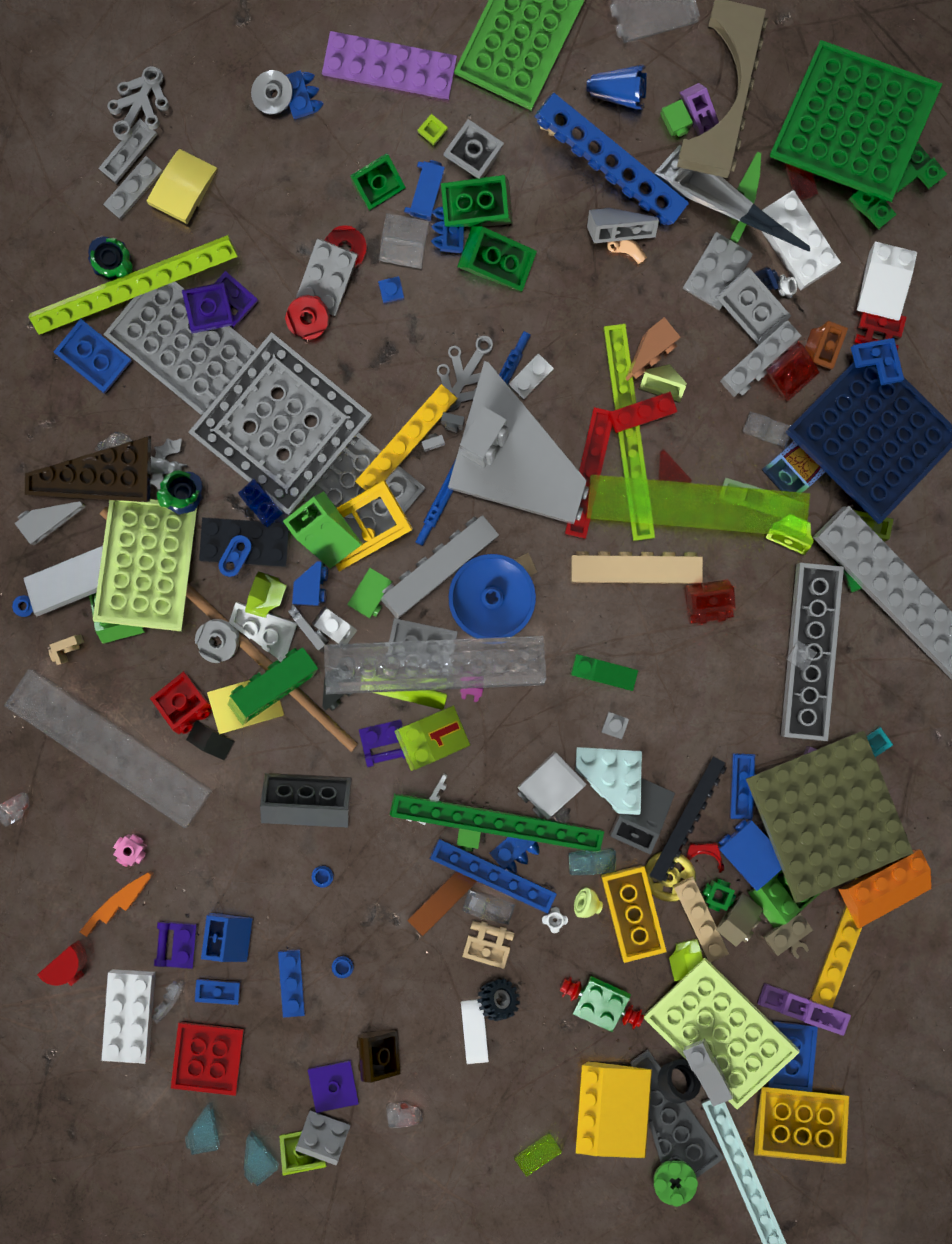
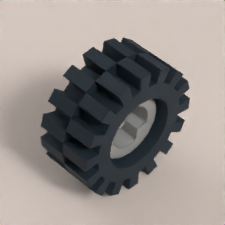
(490, 994)

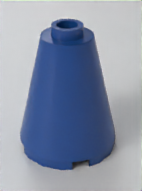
(620, 86)

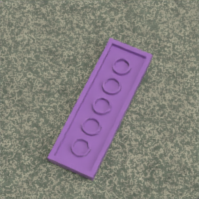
(389, 65)

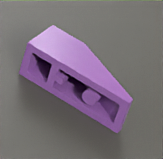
(699, 108)

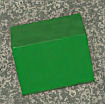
(377, 181)

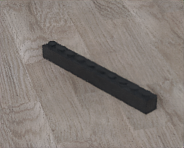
(686, 823)

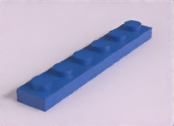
(492, 876)

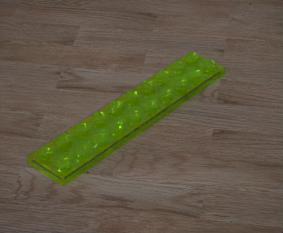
(698, 505)

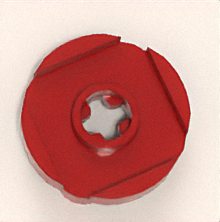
(352, 237)
(301, 327)

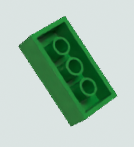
(272, 686)

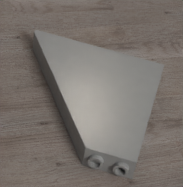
(528, 468)

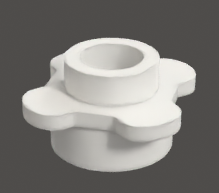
(787, 286)
(555, 926)

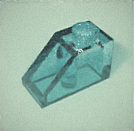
(203, 1134)
(258, 1161)

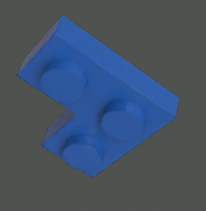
(883, 355)

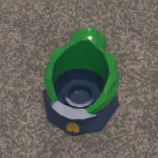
(109, 257)
(180, 492)

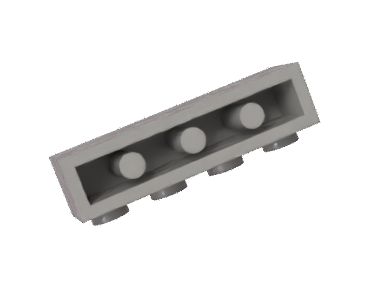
(754, 365)

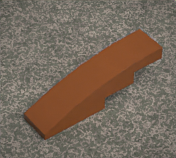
(440, 902)

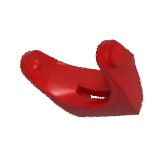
(711, 849)

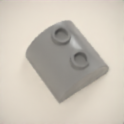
(474, 149)

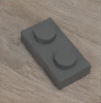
(452, 422)

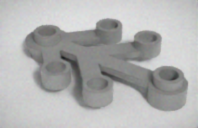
(138, 101)
(464, 376)

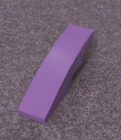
(804, 1009)

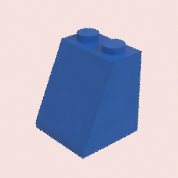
(750, 854)

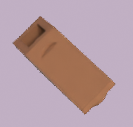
(654, 342)

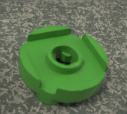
(677, 1195)

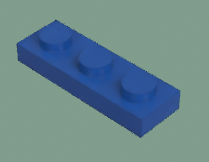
(291, 983)

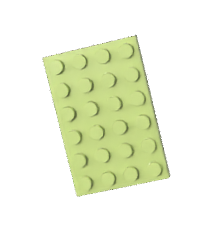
(144, 565)
(737, 1033)

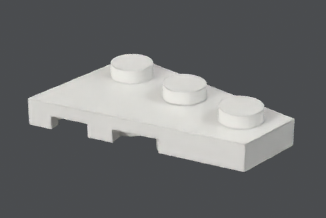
(271, 633)

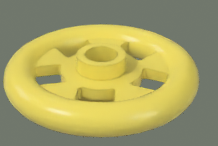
(657, 888)

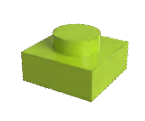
(432, 129)

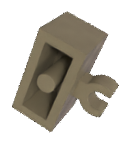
(740, 920)
(788, 936)

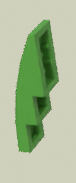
(748, 188)

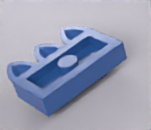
(301, 103)
(450, 237)
(511, 850)

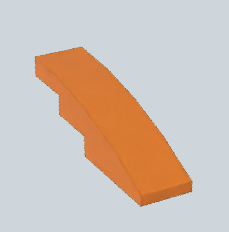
(123, 899)

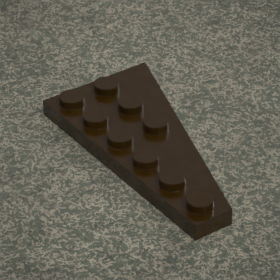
(108, 474)

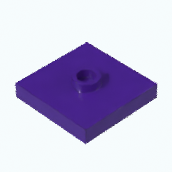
(207, 307)
(333, 1086)

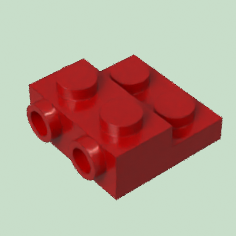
(181, 703)

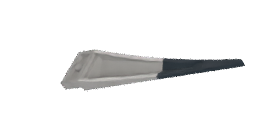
(722, 197)

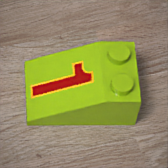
(432, 738)

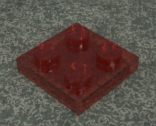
(793, 371)

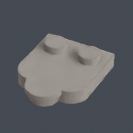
(316, 637)

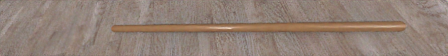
(264, 662)

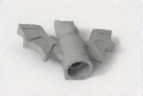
(161, 465)

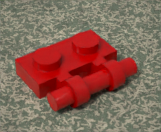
(881, 325)

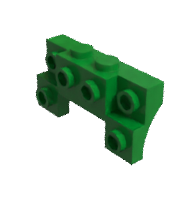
(920, 166)

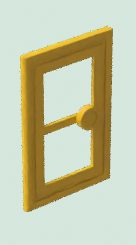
(368, 534)

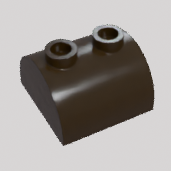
(378, 1055)

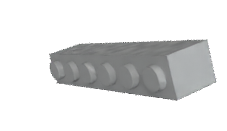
(438, 567)

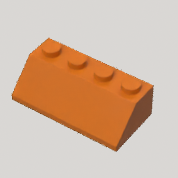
(887, 888)

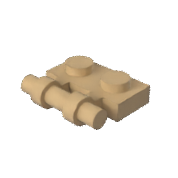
(486, 951)

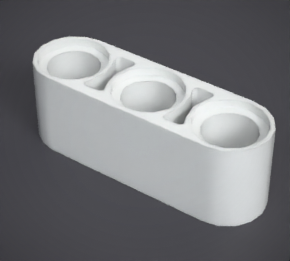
(474, 1032)

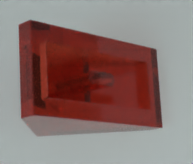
(669, 470)

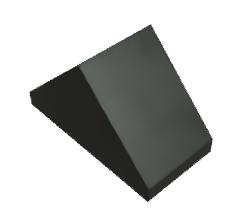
(210, 740)

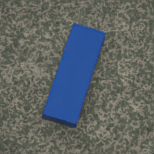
(741, 797)

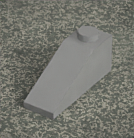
(620, 225)
(41, 522)

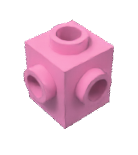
(135, 844)

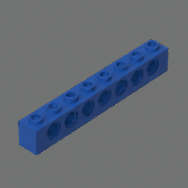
(640, 174)

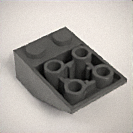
(644, 829)

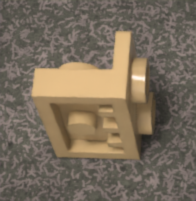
(60, 648)

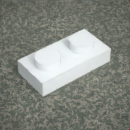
(531, 376)

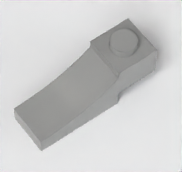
(708, 1072)

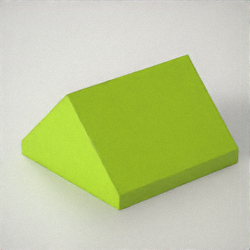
(296, 1161)

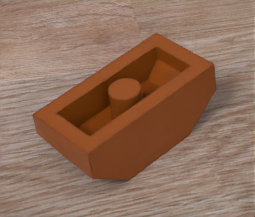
(825, 344)

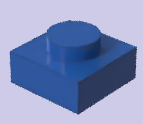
(391, 289)

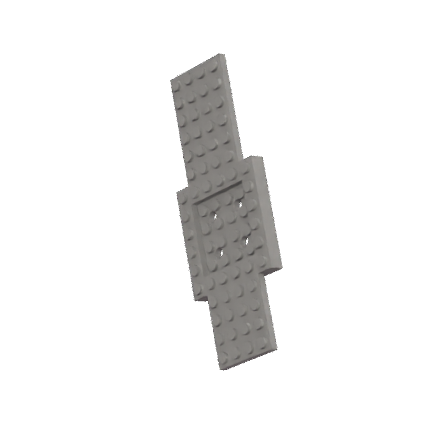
(234, 384)

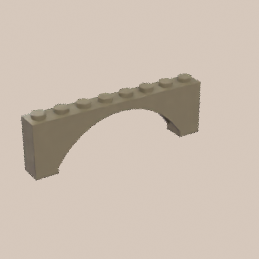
(741, 30)

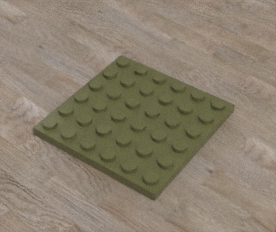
(829, 816)

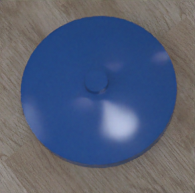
(492, 597)

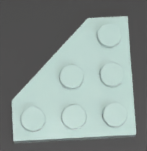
(613, 776)

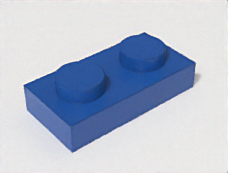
(217, 991)

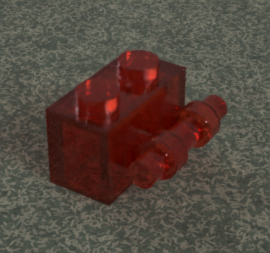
(710, 597)

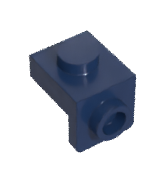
(768, 277)

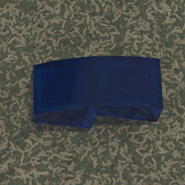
(260, 502)

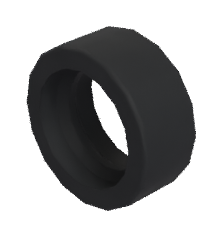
(666, 1086)

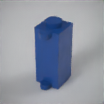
(427, 190)

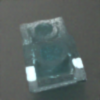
(592, 863)

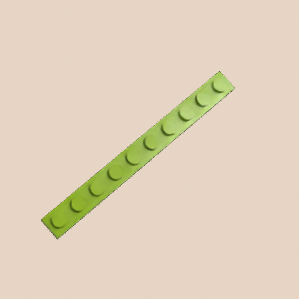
(133, 284)
(623, 396)

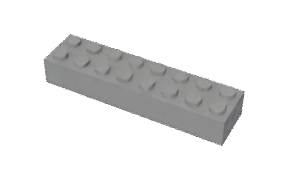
(816, 626)

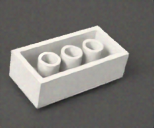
(801, 264)
(128, 1016)

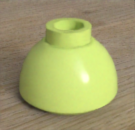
(587, 903)

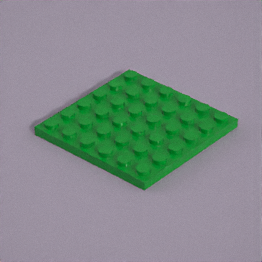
(856, 120)

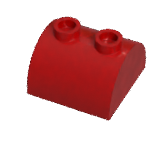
(66, 967)

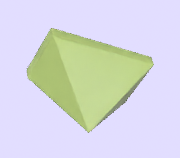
(663, 380)

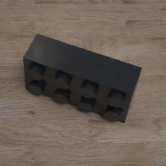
(268, 543)

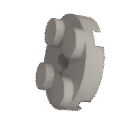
(206, 645)

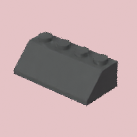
(305, 800)

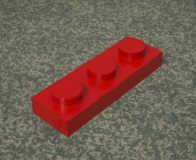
(643, 412)

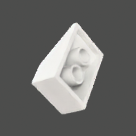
(886, 280)

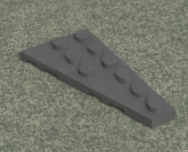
(676, 1128)

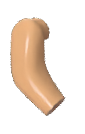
(630, 247)

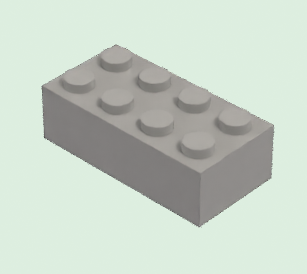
(484, 437)

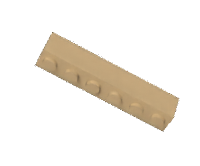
(636, 569)

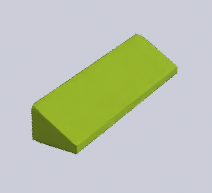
(423, 697)

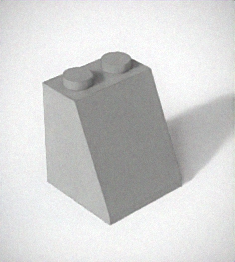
(550, 786)

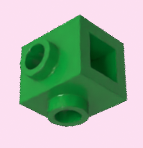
(724, 901)

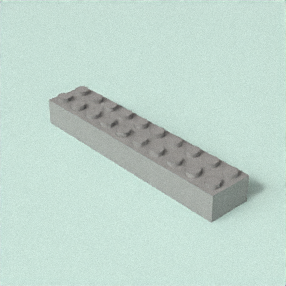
(890, 584)

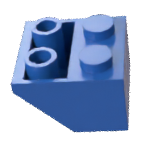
(309, 586)
(226, 938)

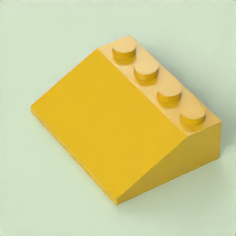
(613, 1110)
(802, 1125)

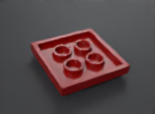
(207, 1058)

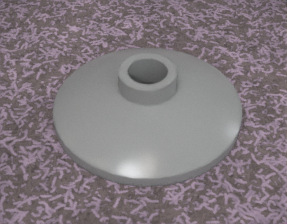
(263, 88)

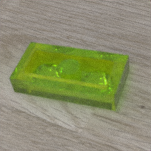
(538, 1154)

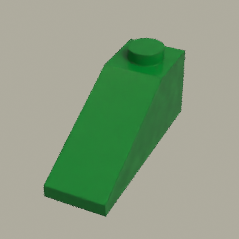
(604, 672)

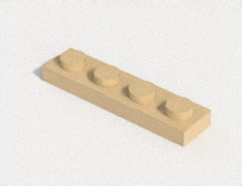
(700, 919)

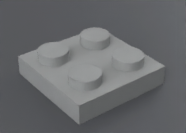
(323, 1137)

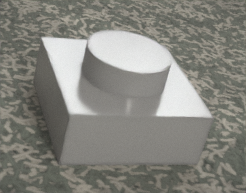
(432, 441)
(615, 725)

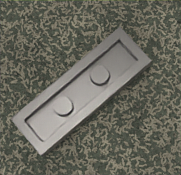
(127, 151)
(133, 187)

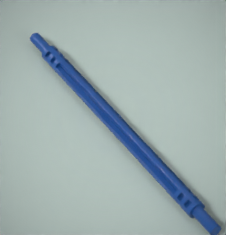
(444, 494)

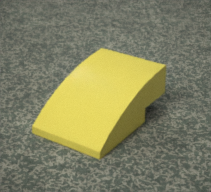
(182, 186)
(224, 716)

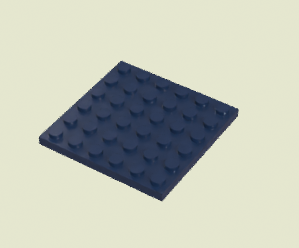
(873, 438)

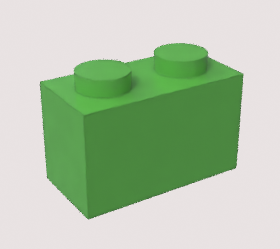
(369, 594)

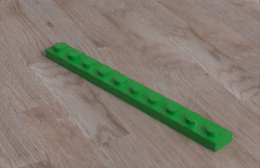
(496, 822)

